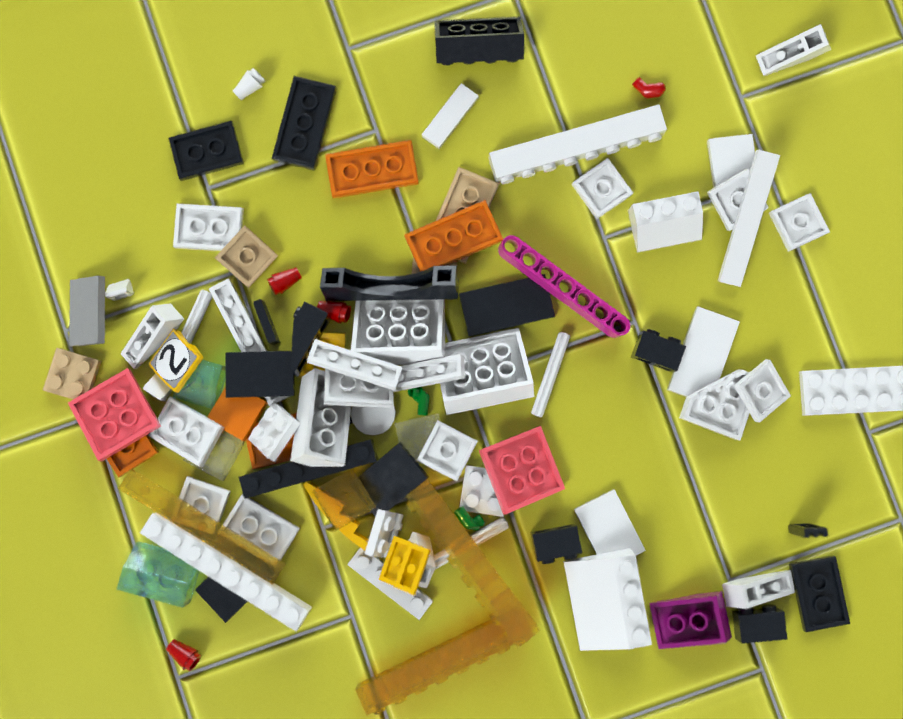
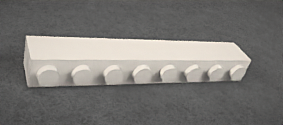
(577, 144)
(227, 572)

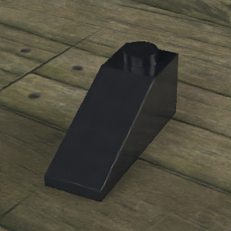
(308, 325)

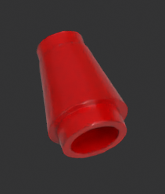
(284, 280)
(337, 311)
(183, 654)

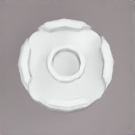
(373, 419)

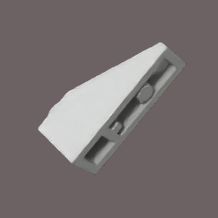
(794, 51)
(151, 333)
(758, 589)

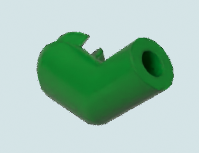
(421, 398)
(467, 521)

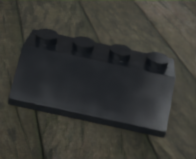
(479, 40)

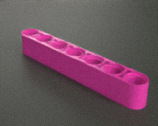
(574, 287)

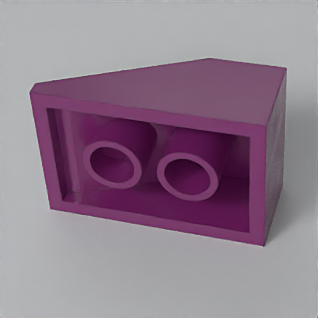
(691, 620)

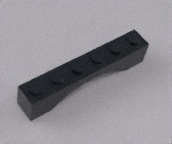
(430, 284)
(295, 473)

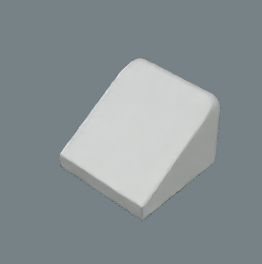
(119, 290)
(157, 388)

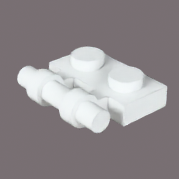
(384, 529)

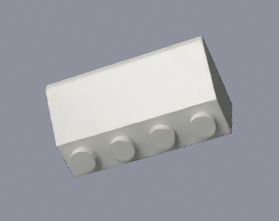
(323, 428)

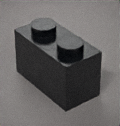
(658, 350)
(556, 543)
(759, 624)

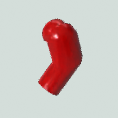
(649, 90)

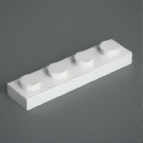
(354, 364)
(431, 372)
(370, 569)

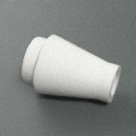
(249, 84)

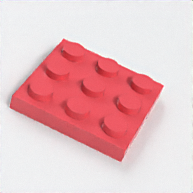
(114, 414)
(521, 470)

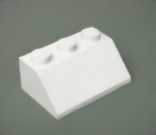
(666, 221)

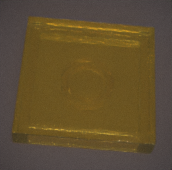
(344, 499)

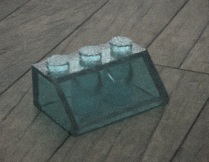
(158, 575)

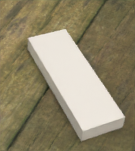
(450, 116)

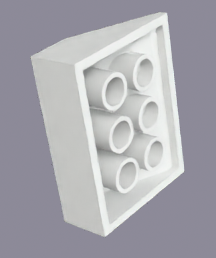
(400, 330)
(493, 372)
(607, 601)

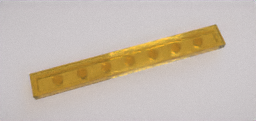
(202, 526)

